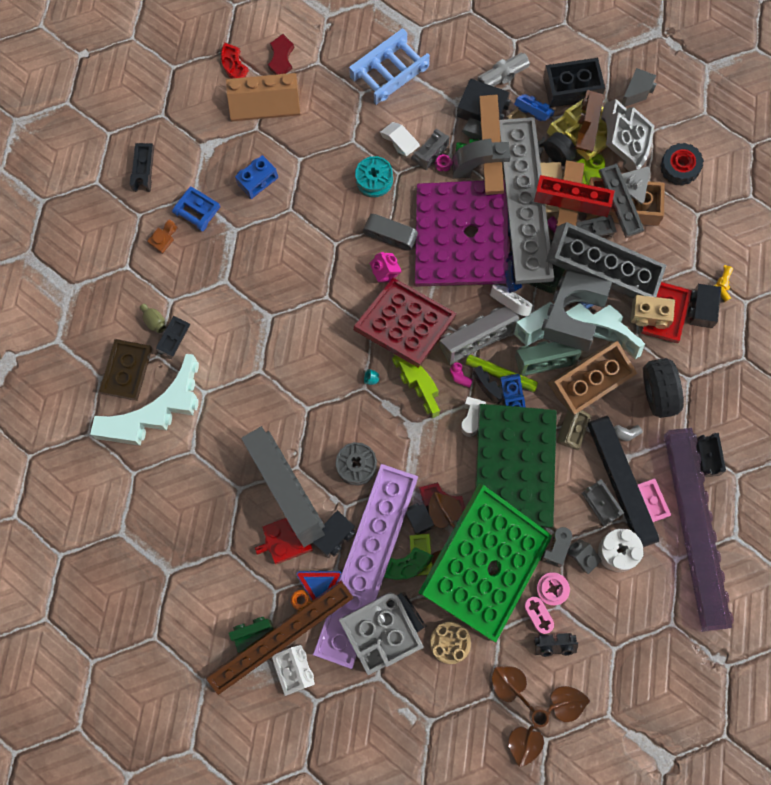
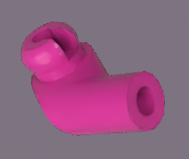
(458, 376)

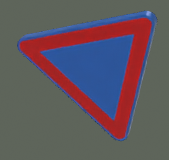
(318, 581)

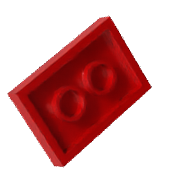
(682, 299)

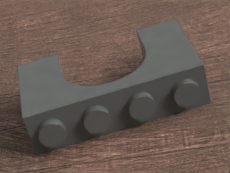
(574, 288)

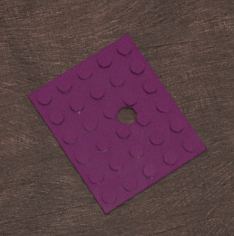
(442, 248)

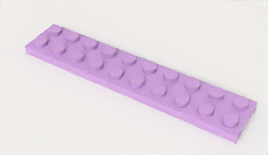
(368, 558)

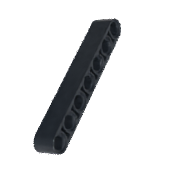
(623, 480)

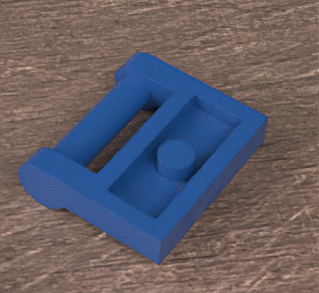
(199, 203)

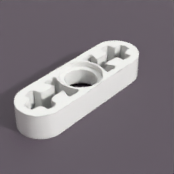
(511, 300)

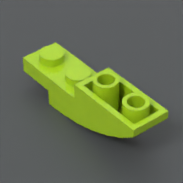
(424, 384)

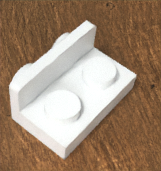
(293, 670)

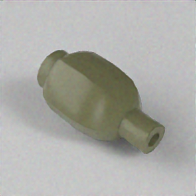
(153, 319)

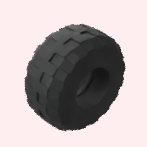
(663, 388)

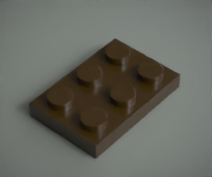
(126, 369)

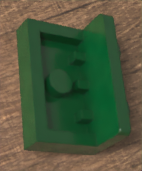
(246, 635)

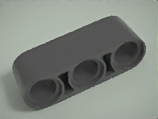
(390, 232)

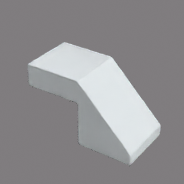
(401, 138)

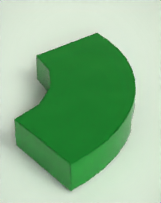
(409, 566)

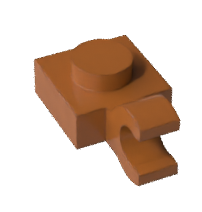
(162, 238)

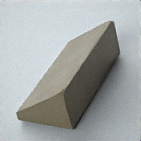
(573, 429)

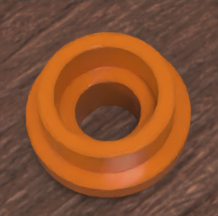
(300, 593)

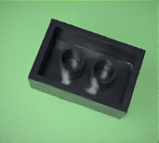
(569, 81)

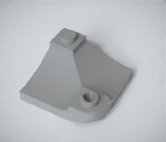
(628, 134)
(381, 633)

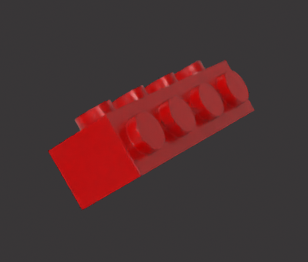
(574, 196)

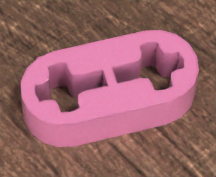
(542, 612)

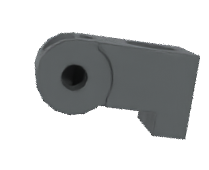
(561, 543)

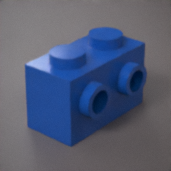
(256, 176)

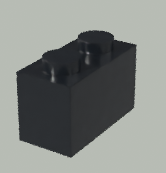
(704, 305)
(336, 531)

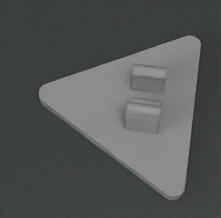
(637, 183)

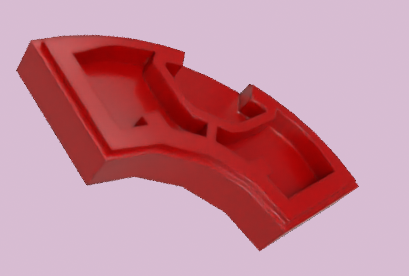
(231, 62)

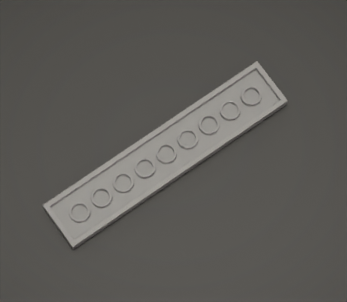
(526, 218)

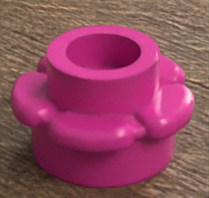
(443, 159)

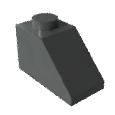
(639, 87)

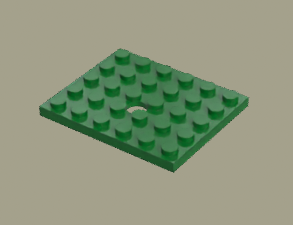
(460, 576)

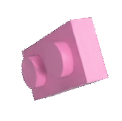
(654, 500)

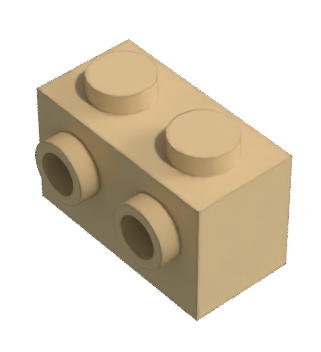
(652, 311)

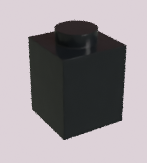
(419, 519)

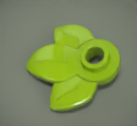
(591, 169)

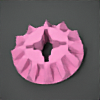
(550, 598)

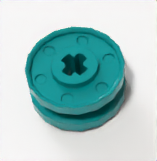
(365, 179)

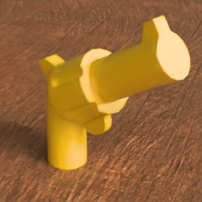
(724, 283)

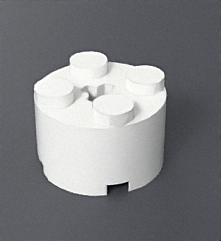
(620, 561)

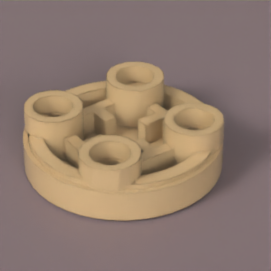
(450, 642)

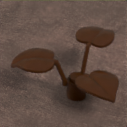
(443, 511)
(567, 706)

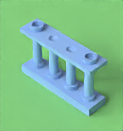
(385, 51)

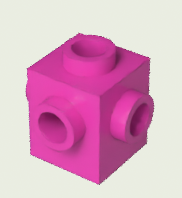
(385, 267)

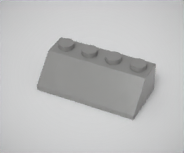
(478, 334)

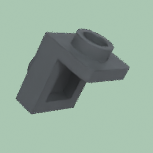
(584, 555)

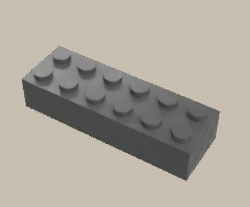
(598, 257)
(284, 486)

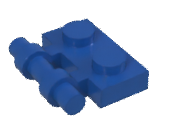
(530, 104)

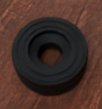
(560, 148)

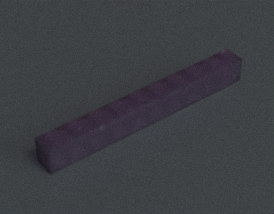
(697, 530)

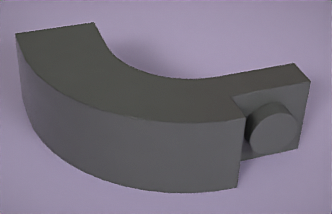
(478, 153)

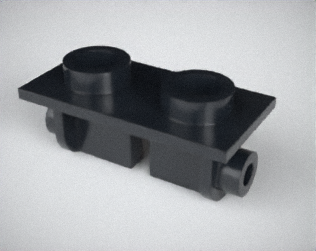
(565, 644)

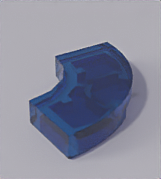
(510, 277)

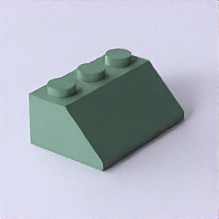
(545, 357)

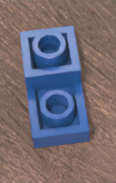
(512, 390)

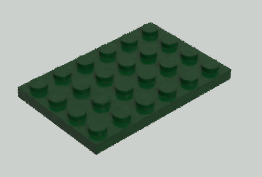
(518, 458)

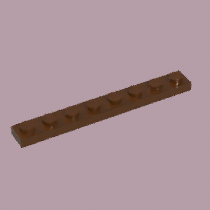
(279, 637)

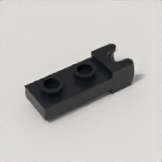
(142, 166)

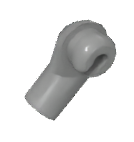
(627, 434)

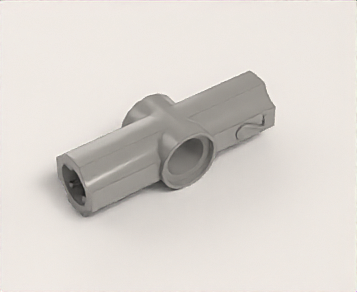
(505, 70)

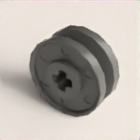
(355, 452)

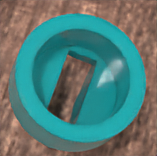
(371, 377)

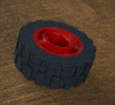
(683, 154)

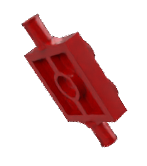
(281, 542)

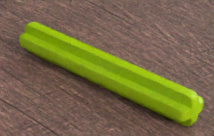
(498, 371)

